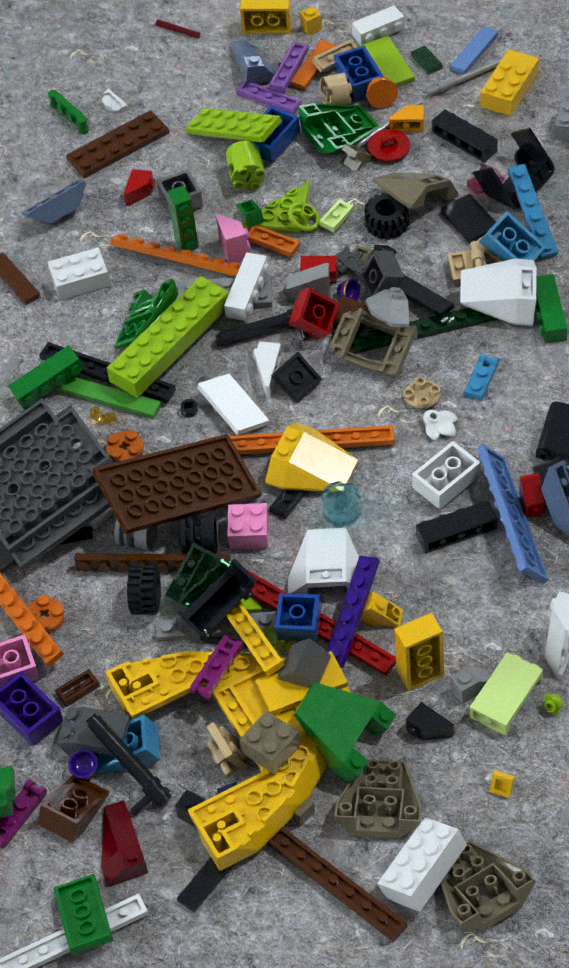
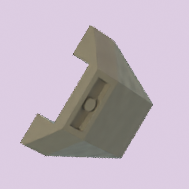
(412, 187)
(380, 801)
(484, 887)

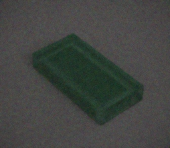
(426, 60)

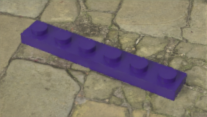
(353, 608)

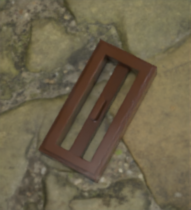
(79, 690)

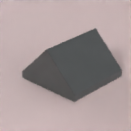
(304, 664)

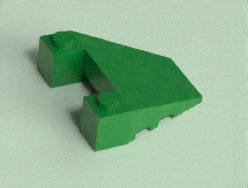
(336, 722)

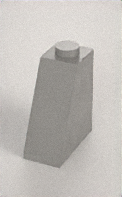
(315, 278)

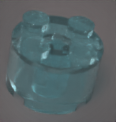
(341, 503)

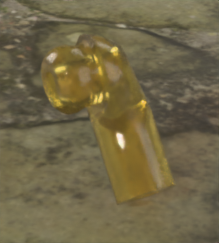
(101, 417)

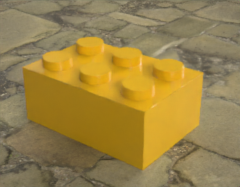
(266, 16)

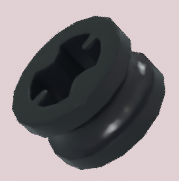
(188, 403)

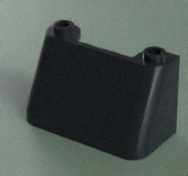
(555, 432)

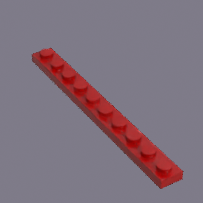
(361, 648)

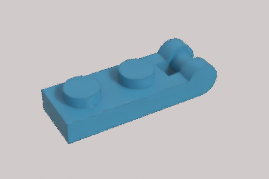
(481, 377)

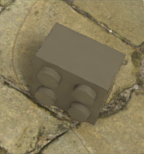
(270, 742)

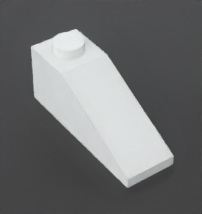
(268, 360)

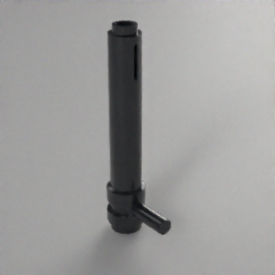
(256, 328)
(150, 784)

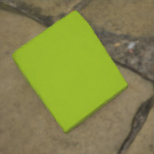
(252, 605)

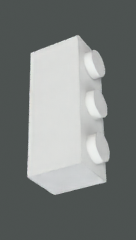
(378, 25)

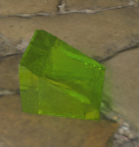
(270, 634)

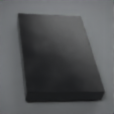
(468, 218)

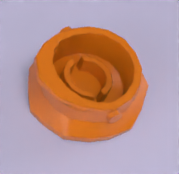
(381, 92)

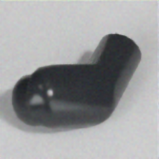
(384, 248)

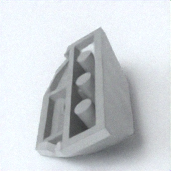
(390, 307)

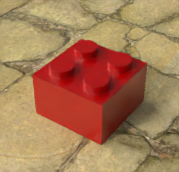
(313, 313)

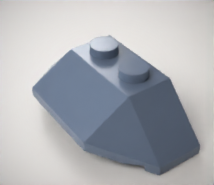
(58, 204)
(556, 494)

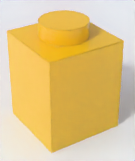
(310, 20)

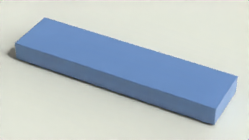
(474, 50)

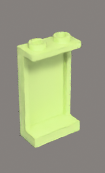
(505, 692)

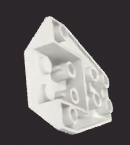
(502, 290)
(323, 560)

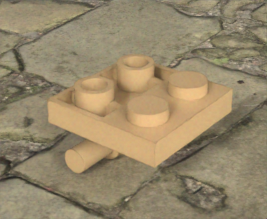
(465, 260)
(227, 750)

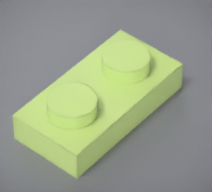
(336, 215)

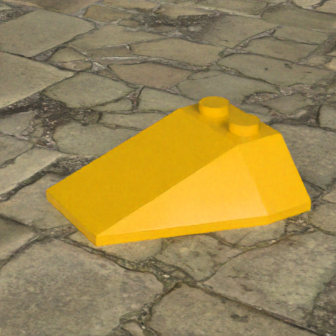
(308, 461)

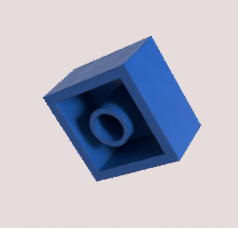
(298, 617)

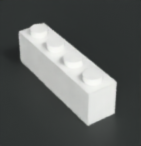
(246, 286)

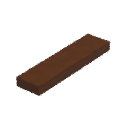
(17, 281)

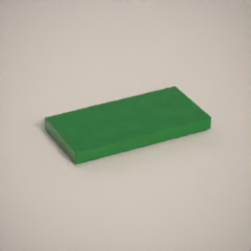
(83, 914)

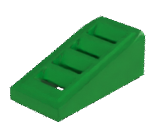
(250, 213)

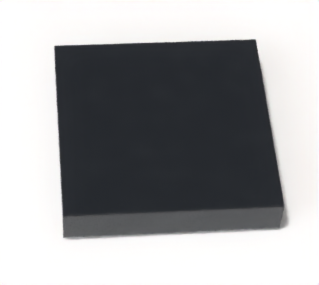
(296, 377)

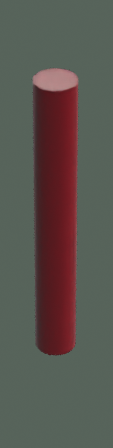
(176, 28)

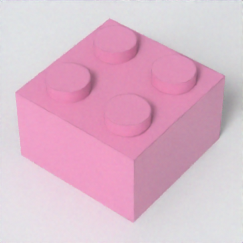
(248, 526)
(16, 657)

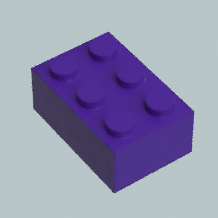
(28, 709)

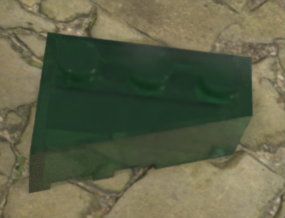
(196, 575)

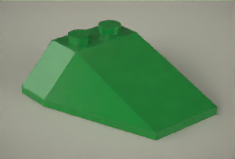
(335, 125)

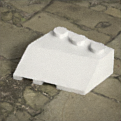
(558, 635)

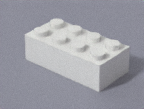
(422, 864)

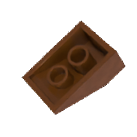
(71, 808)

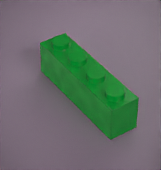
(183, 218)
(549, 310)
(46, 377)

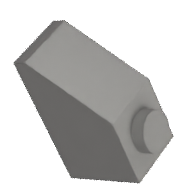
(468, 682)

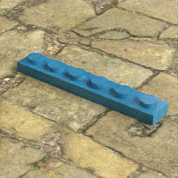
(532, 209)

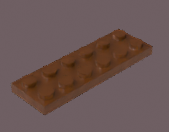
(117, 144)

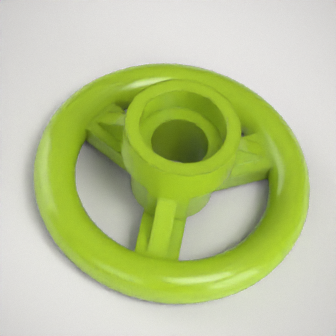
(304, 215)

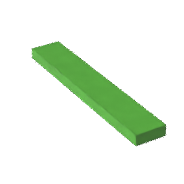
(110, 397)

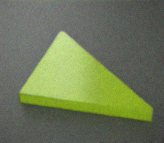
(276, 212)

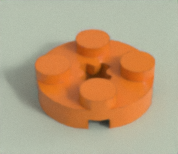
(124, 438)
(51, 606)

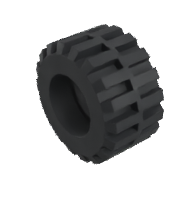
(386, 216)
(143, 589)

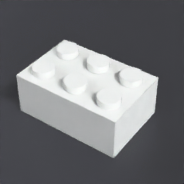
(79, 273)
(446, 475)

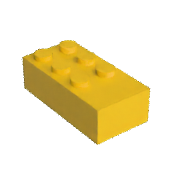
(509, 82)
(419, 651)

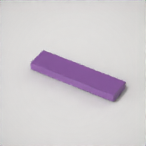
(288, 67)
(268, 97)

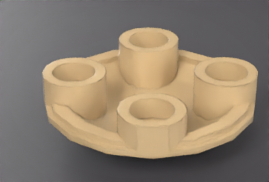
(422, 393)

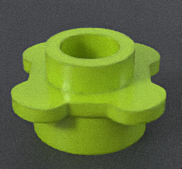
(552, 703)

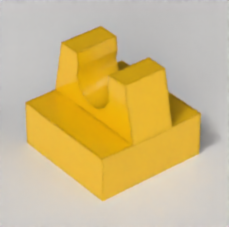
(502, 784)

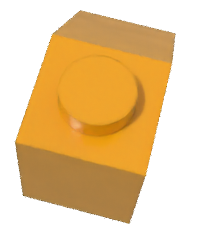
(408, 119)

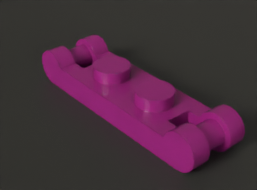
(216, 666)
(21, 811)

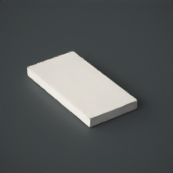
(233, 404)

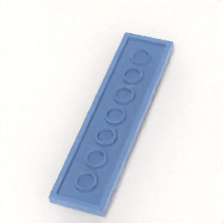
(512, 514)

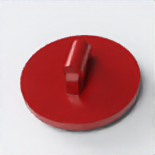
(388, 145)

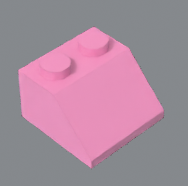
(232, 238)

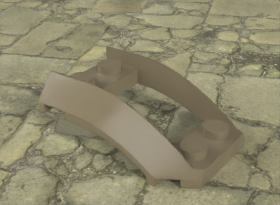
(396, 353)

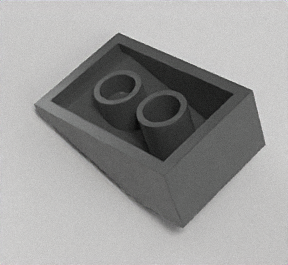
(77, 736)

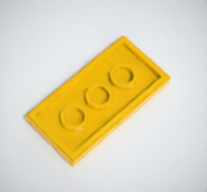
(283, 695)

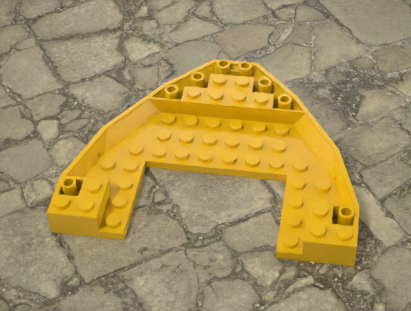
(253, 811)

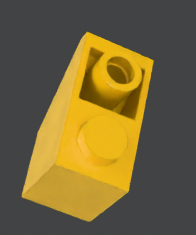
(381, 611)

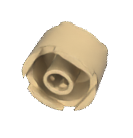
(336, 89)

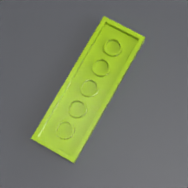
(233, 125)

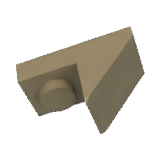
(356, 157)

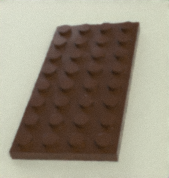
(176, 483)

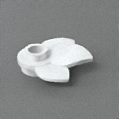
(441, 424)

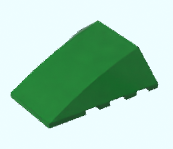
(146, 311)

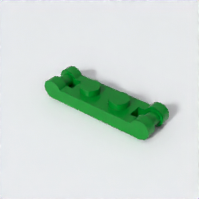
(64, 107)

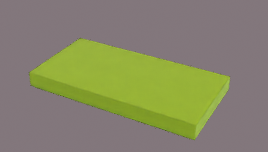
(390, 61)

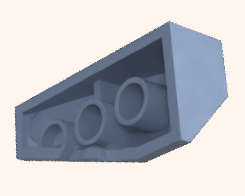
(251, 63)

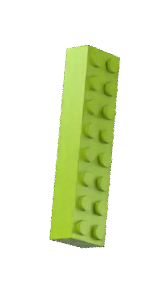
(167, 337)

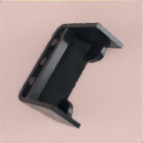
(529, 153)
(216, 602)

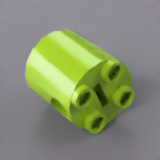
(245, 165)

